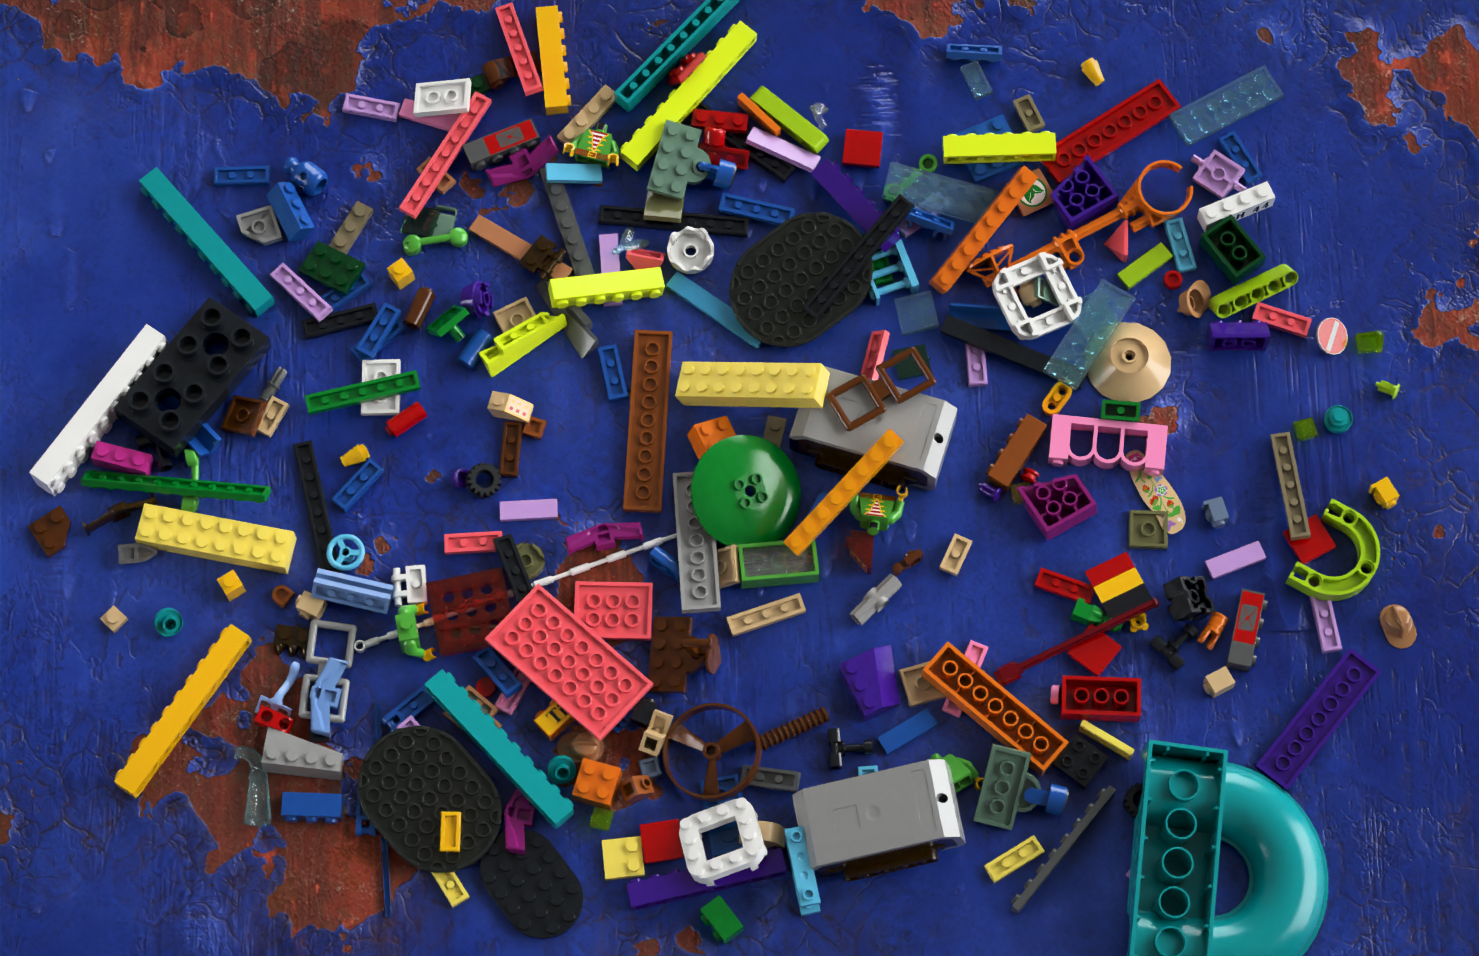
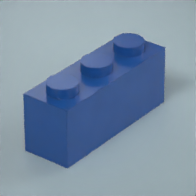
(290, 211)
(312, 807)

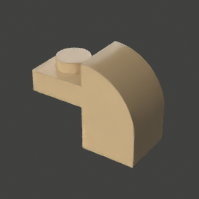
(655, 735)
(772, 834)

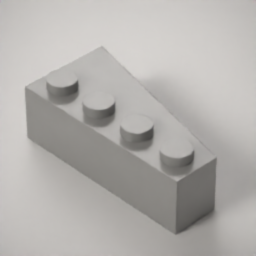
(300, 757)

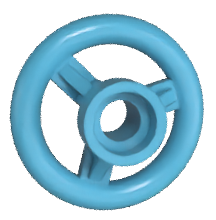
(348, 558)

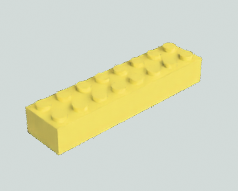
(752, 384)
(216, 538)

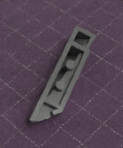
(578, 323)

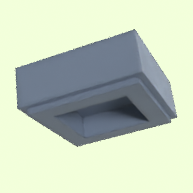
(650, 767)

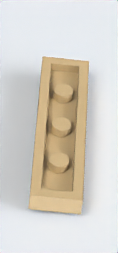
(588, 115)
(766, 615)

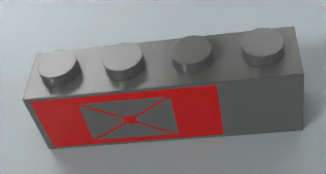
(501, 144)
(1245, 630)

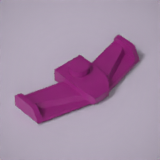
(523, 164)
(603, 536)
(517, 816)

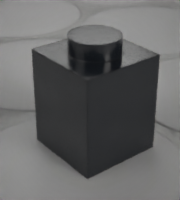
(643, 712)

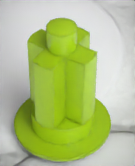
(1388, 388)

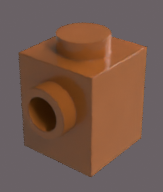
(636, 788)

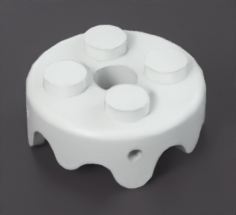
(690, 238)

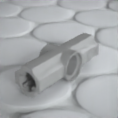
(876, 599)

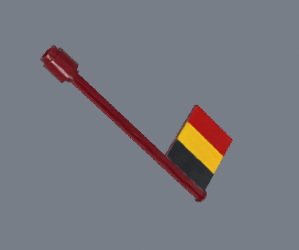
(1122, 597)

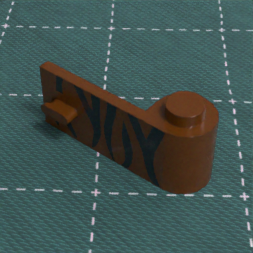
(500, 70)

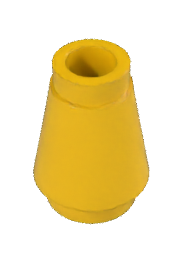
(1092, 71)
(355, 455)

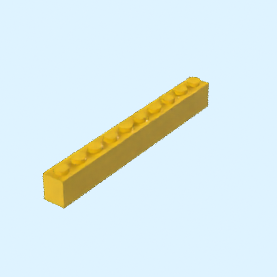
(182, 711)

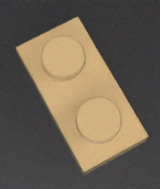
(272, 416)
(955, 554)

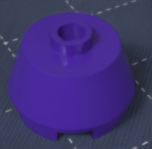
(477, 299)

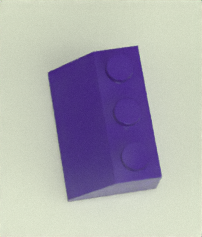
(1238, 336)

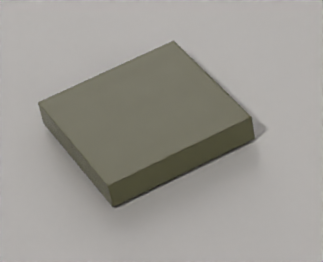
(663, 208)
(1146, 530)

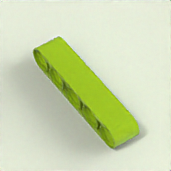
(790, 120)
(1245, 294)

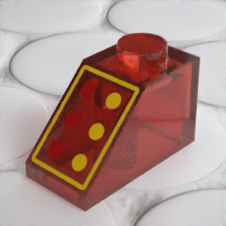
(861, 548)

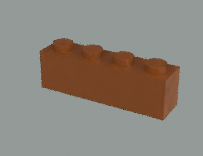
(1016, 452)

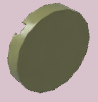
(532, 559)

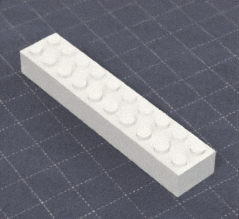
(96, 413)

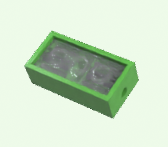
(776, 565)

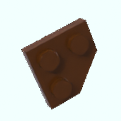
(52, 531)

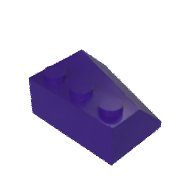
(1084, 195)
(872, 681)

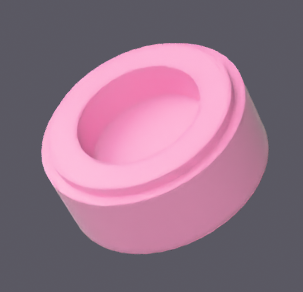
(1055, 694)

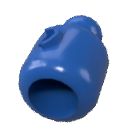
(306, 176)

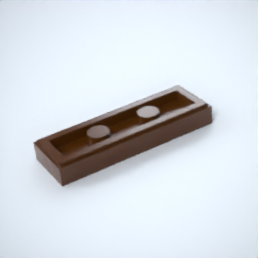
(511, 449)

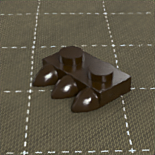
(293, 638)

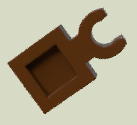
(910, 560)

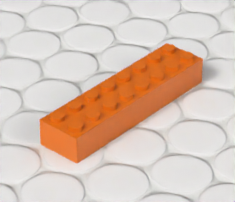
(993, 707)

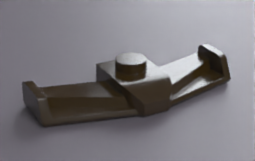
(118, 512)

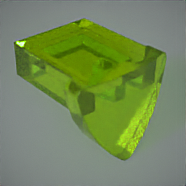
(1369, 341)

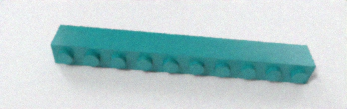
(671, 52)
(207, 242)
(499, 749)

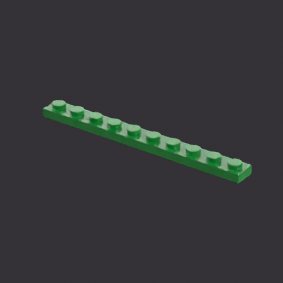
(177, 486)

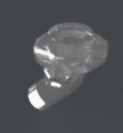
(818, 110)

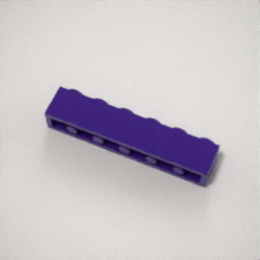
(851, 198)

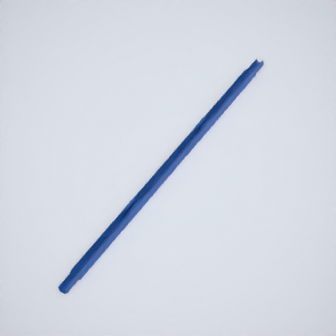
(385, 853)

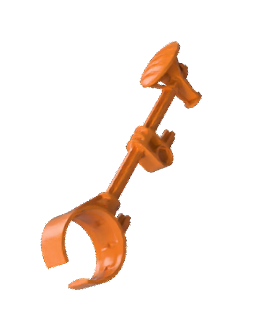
(1068, 243)

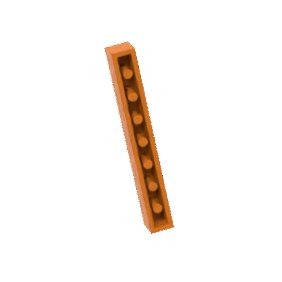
(983, 230)

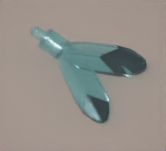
(628, 244)

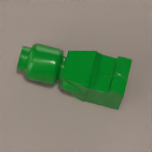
(1090, 614)

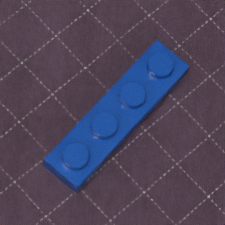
(755, 209)

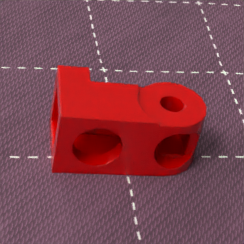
(268, 717)

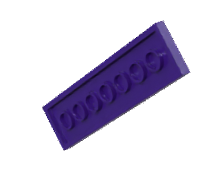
(1318, 719)

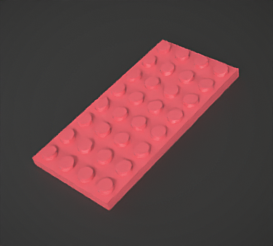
(569, 662)

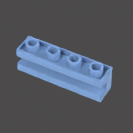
(352, 591)

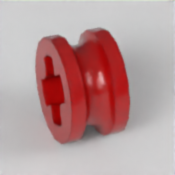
(1029, 475)

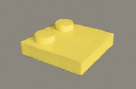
(623, 858)

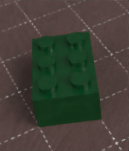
(1232, 249)

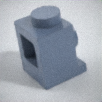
(1215, 512)

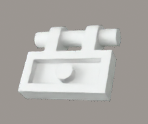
(416, 585)

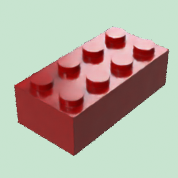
(1100, 698)

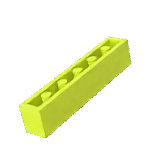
(999, 148)
(606, 287)

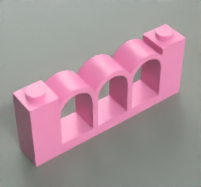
(1154, 452)

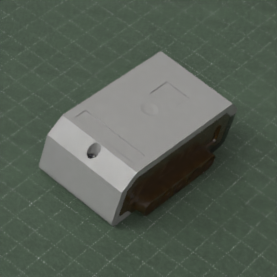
(920, 422)
(880, 820)

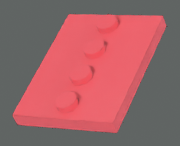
(615, 609)

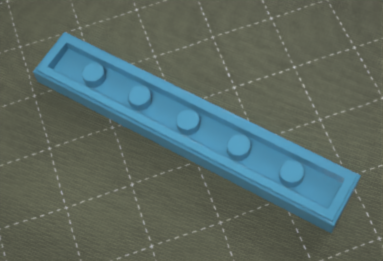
(709, 305)

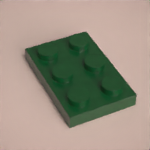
(332, 268)

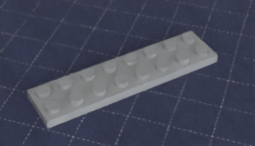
(695, 553)

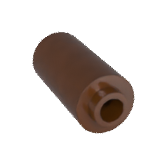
(419, 308)

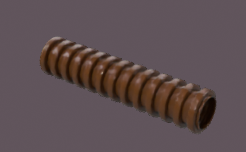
(793, 728)

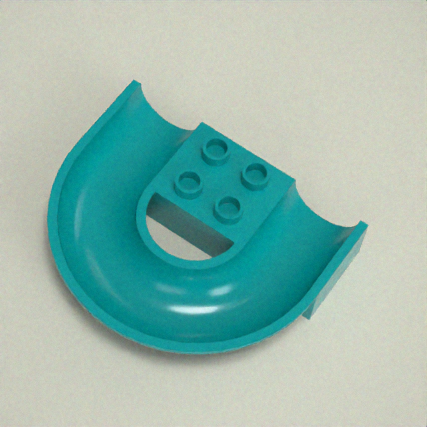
(1183, 815)

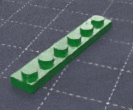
(362, 392)

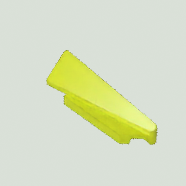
(520, 341)

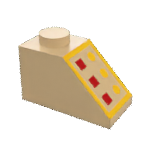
(509, 407)

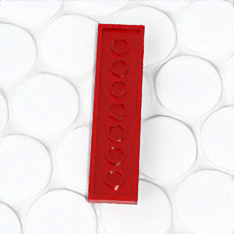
(1112, 129)

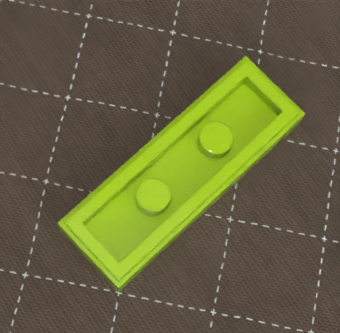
(1144, 266)

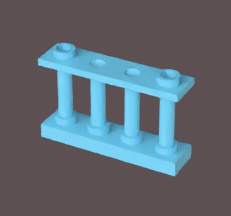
(903, 265)
(802, 874)

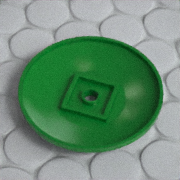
(721, 498)

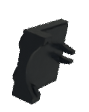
(1080, 761)

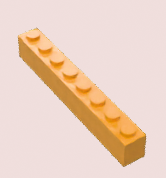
(844, 492)

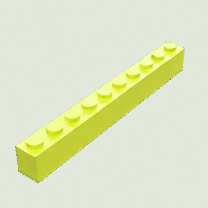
(689, 94)

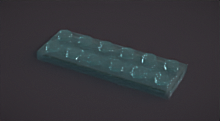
(1226, 105)
(938, 192)
(1089, 334)

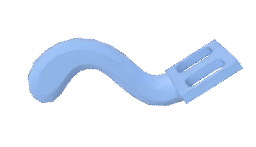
(277, 701)

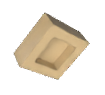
(114, 619)

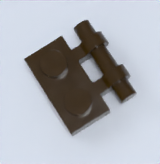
(538, 254)

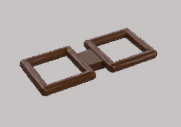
(880, 389)

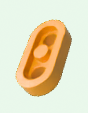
(1055, 399)

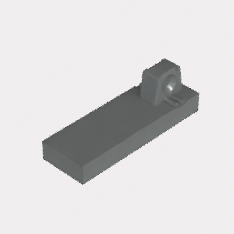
(773, 779)

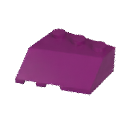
(1058, 504)

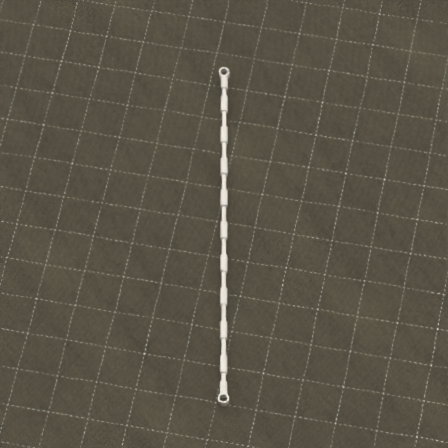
(544, 581)

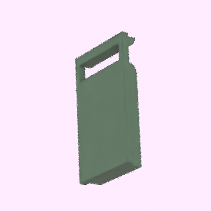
(445, 221)
(1046, 292)

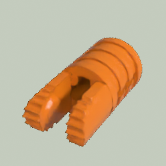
(1214, 627)

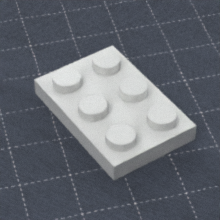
(442, 97)
(378, 369)

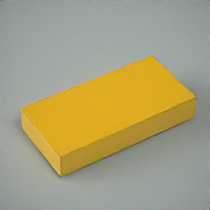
(450, 832)

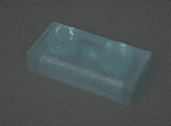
(976, 80)

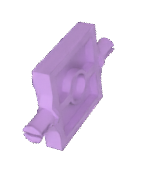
(1218, 174)

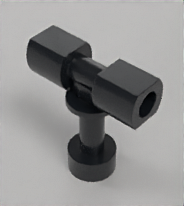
(164, 464)
(1170, 649)
(839, 748)

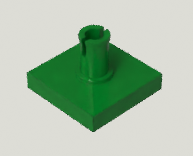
(448, 323)

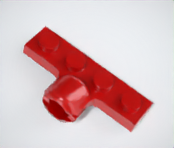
(714, 146)

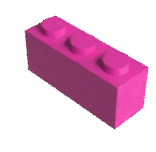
(122, 459)

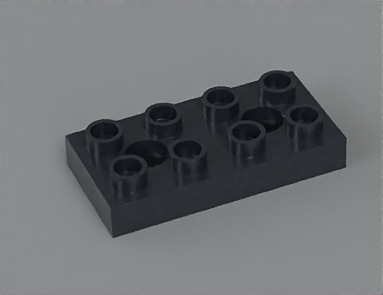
(192, 376)

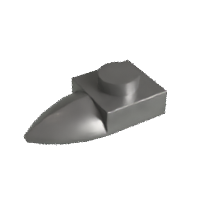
(135, 553)

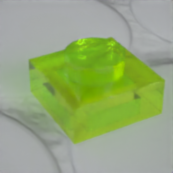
(1305, 429)
(601, 819)

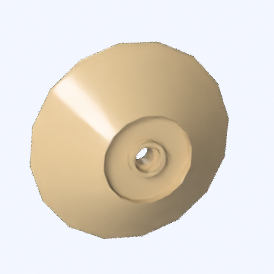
(1135, 378)

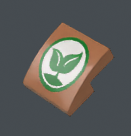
(1037, 196)

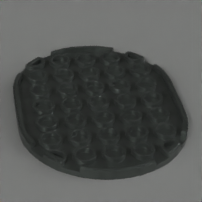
(785, 272)
(416, 777)

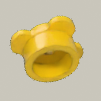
(1141, 626)

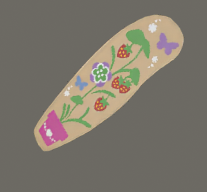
(1158, 495)

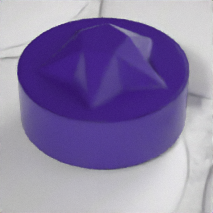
(458, 478)

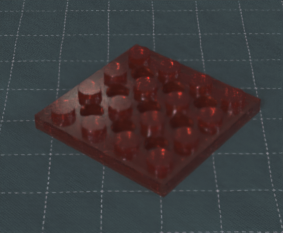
(456, 587)

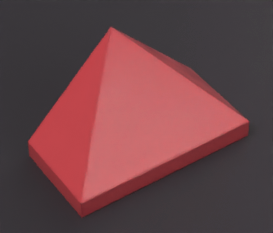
(1119, 241)
(645, 258)

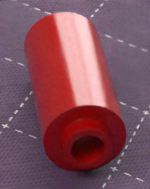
(405, 420)

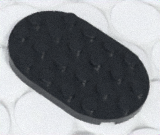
(533, 889)

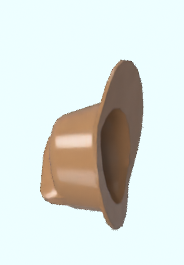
(1195, 299)
(1398, 626)
(580, 745)

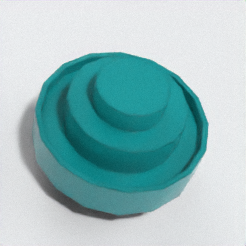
(1338, 419)
(168, 622)
(561, 769)

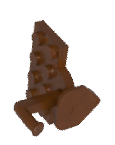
(678, 654)

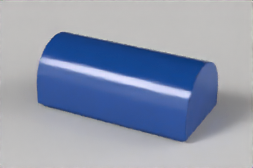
(470, 355)
(665, 563)

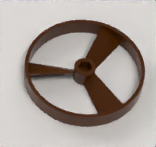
(713, 751)

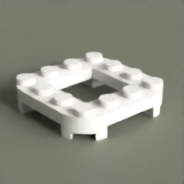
(1052, 269)
(691, 837)

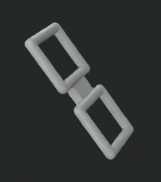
(321, 661)

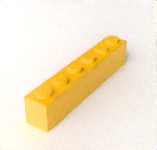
(552, 60)

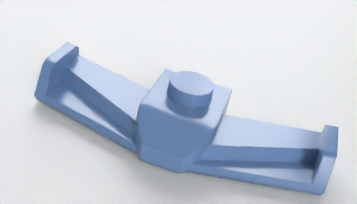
(326, 696)

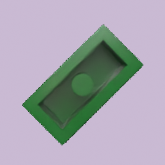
(1120, 410)
(721, 919)

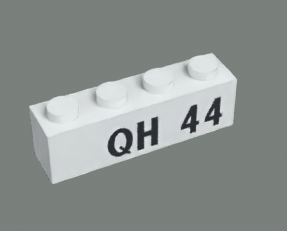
(1237, 205)

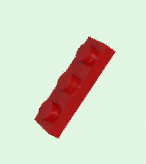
(729, 121)
(1064, 586)

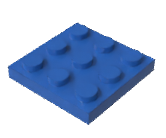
(983, 171)

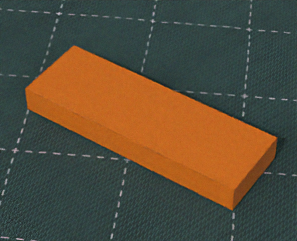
(758, 115)

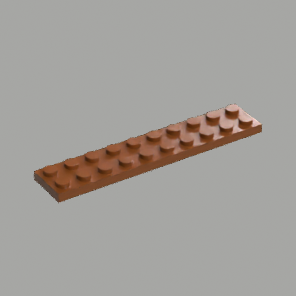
(648, 421)

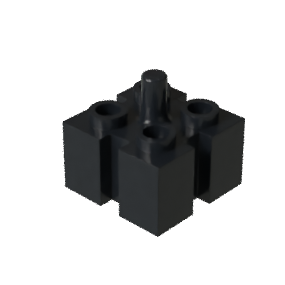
(1188, 598)

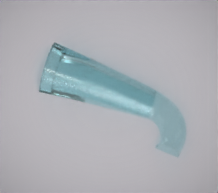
(258, 799)

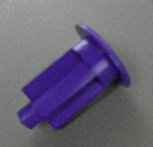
(990, 491)

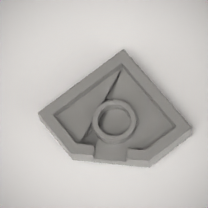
(260, 225)

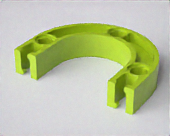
(1368, 557)

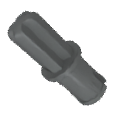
(273, 384)

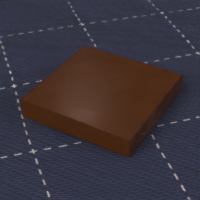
(244, 416)

